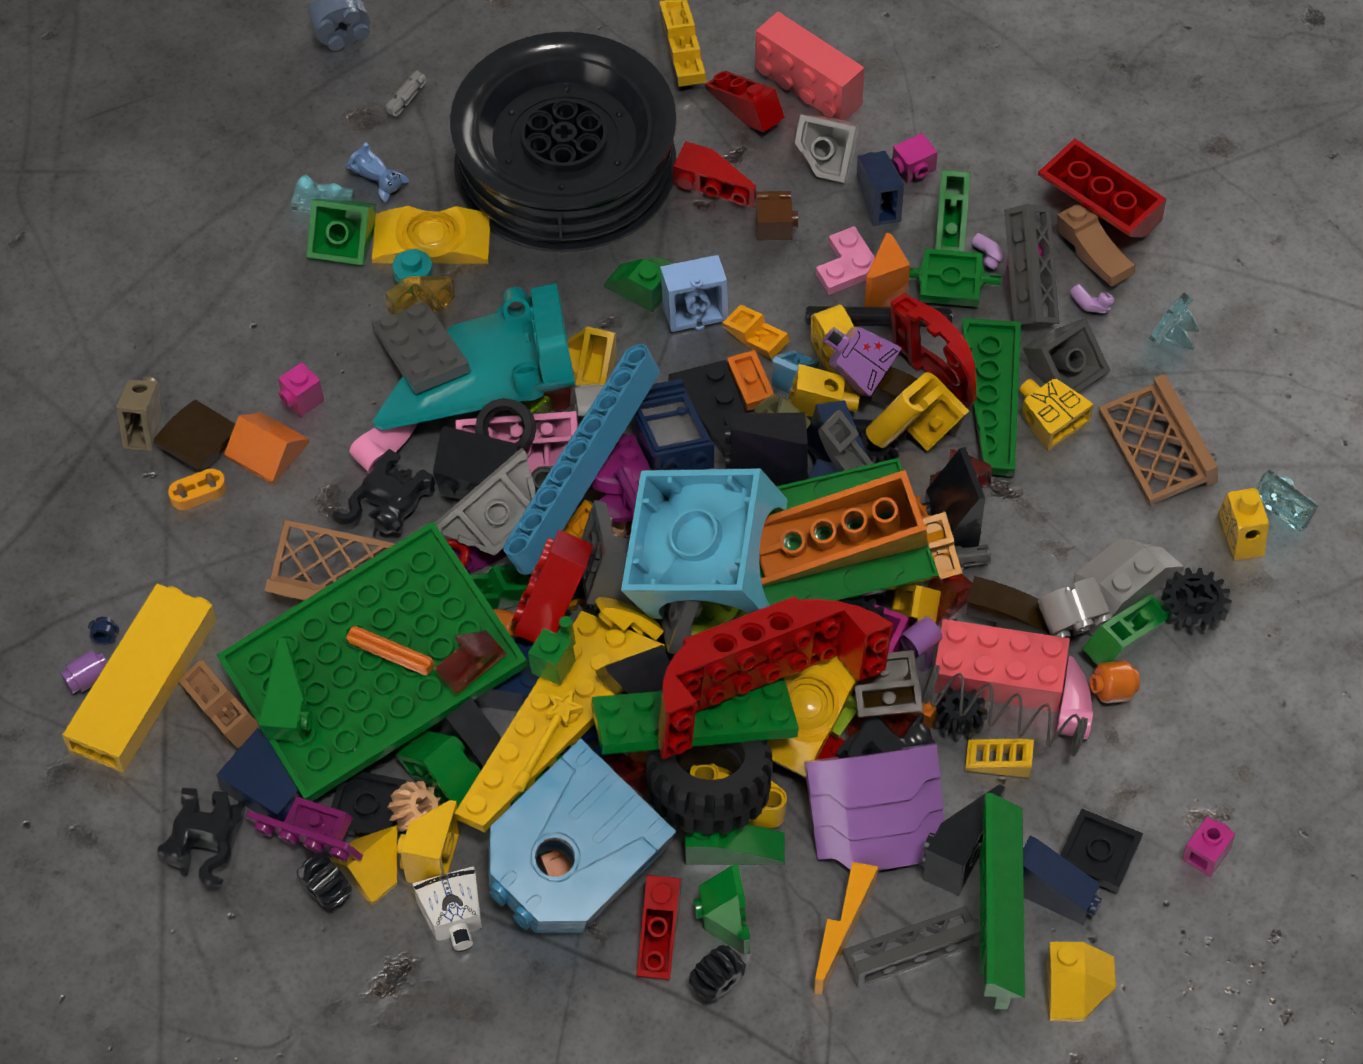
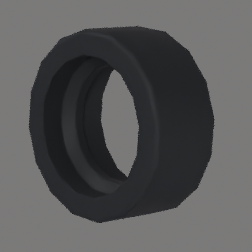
(508, 404)

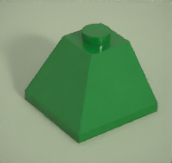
(340, 230)

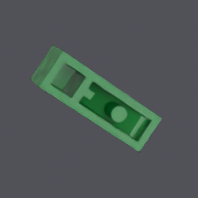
(952, 210)
(1126, 630)
(285, 706)
(743, 847)

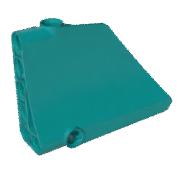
(509, 357)

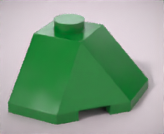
(639, 281)
(723, 909)

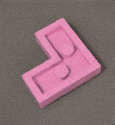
(851, 263)

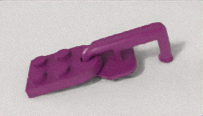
(621, 478)

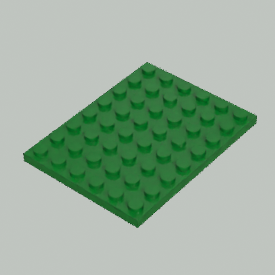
(357, 699)

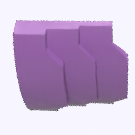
(875, 806)

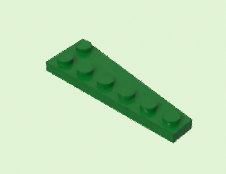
(997, 363)

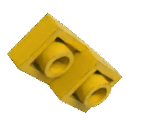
(626, 615)

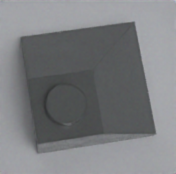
(1067, 355)

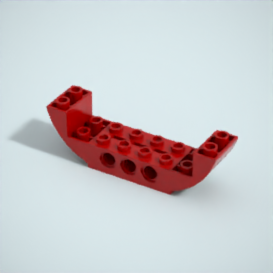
(761, 651)

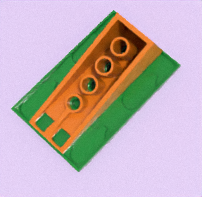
(845, 537)

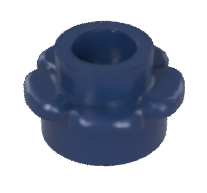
(103, 630)

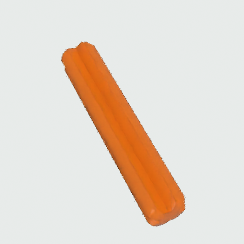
(390, 650)

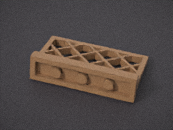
(1184, 435)
(302, 590)

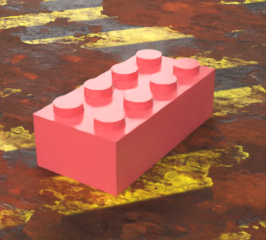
(809, 67)
(1004, 658)

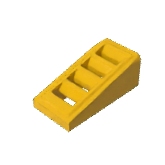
(1008, 746)

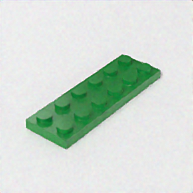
(632, 719)

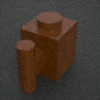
(775, 215)

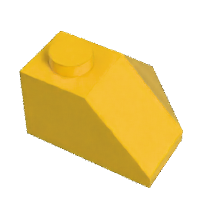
(1077, 979)

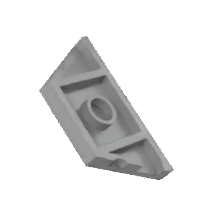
(491, 508)

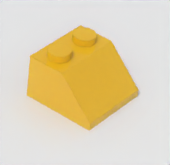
(430, 843)

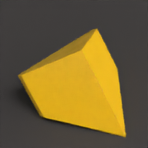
(592, 355)
(916, 602)
(377, 870)

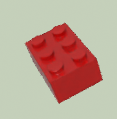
(551, 585)

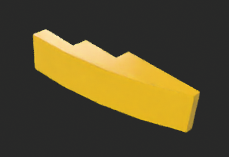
(682, 42)

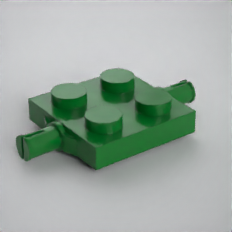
(952, 277)

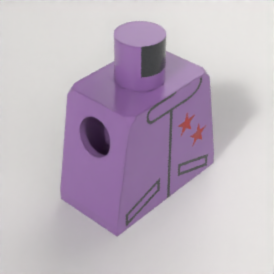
(860, 357)

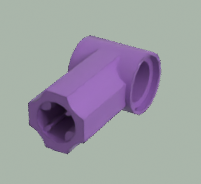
(921, 639)

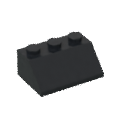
(467, 460)

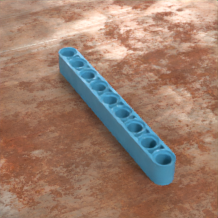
(582, 457)

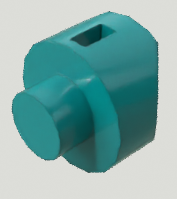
(411, 263)

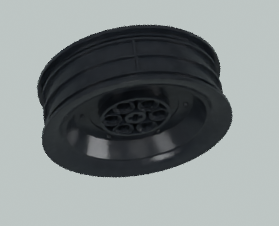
(564, 141)

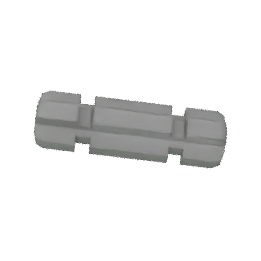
(405, 93)

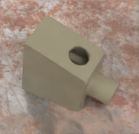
(139, 400)

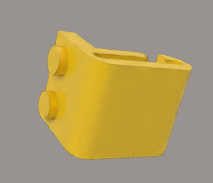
(923, 409)

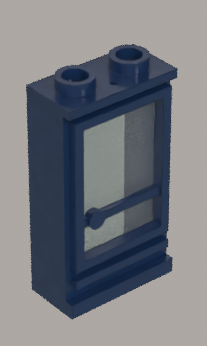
(672, 430)

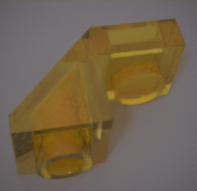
(435, 290)

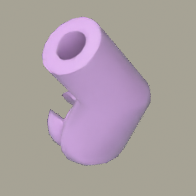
(991, 248)
(1091, 304)

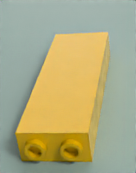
(139, 677)

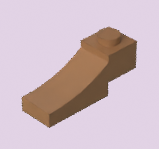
(1093, 245)
(219, 703)

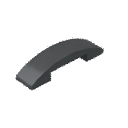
(840, 444)

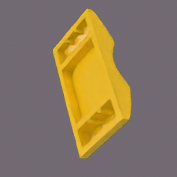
(446, 236)
(817, 701)

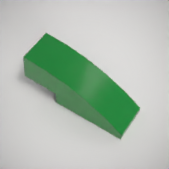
(502, 586)

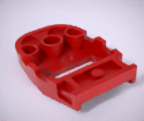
(959, 370)

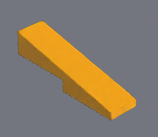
(837, 933)

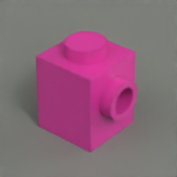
(914, 158)
(300, 389)
(1209, 846)

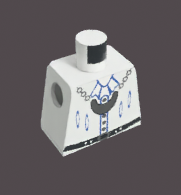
(451, 906)

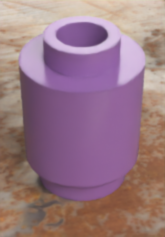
(83, 671)

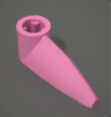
(374, 443)
(1074, 699)

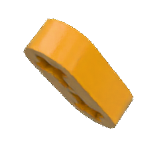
(197, 489)

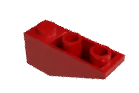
(748, 100)
(709, 173)
(659, 926)

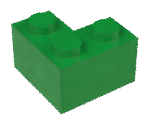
(440, 764)

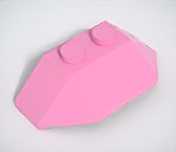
(551, 434)

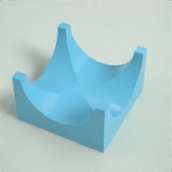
(699, 538)

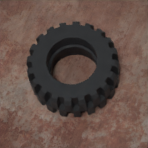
(716, 803)

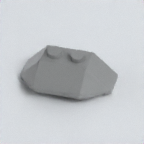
(1129, 573)

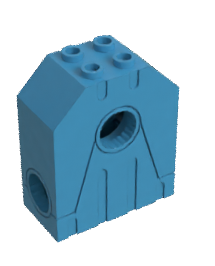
(592, 821)

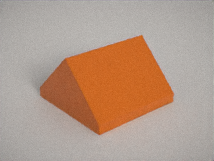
(887, 275)
(264, 445)

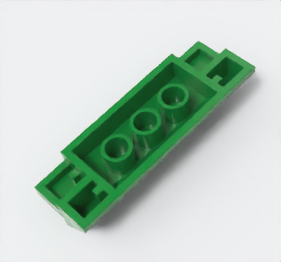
(1002, 901)

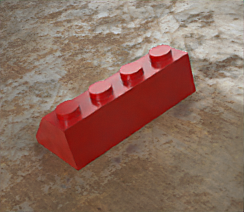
(1105, 189)

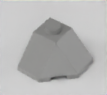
(827, 145)

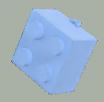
(694, 293)

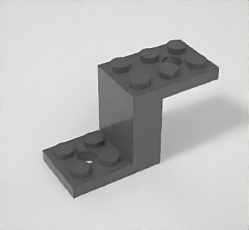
(605, 576)

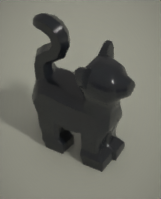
(391, 490)
(878, 737)
(203, 829)

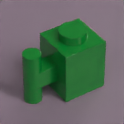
(554, 653)

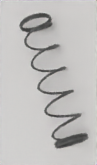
(1078, 734)

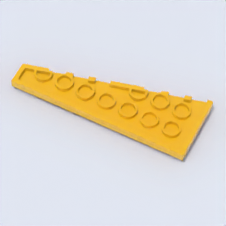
(594, 648)

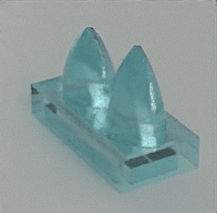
(307, 190)
(1176, 323)
(1286, 501)

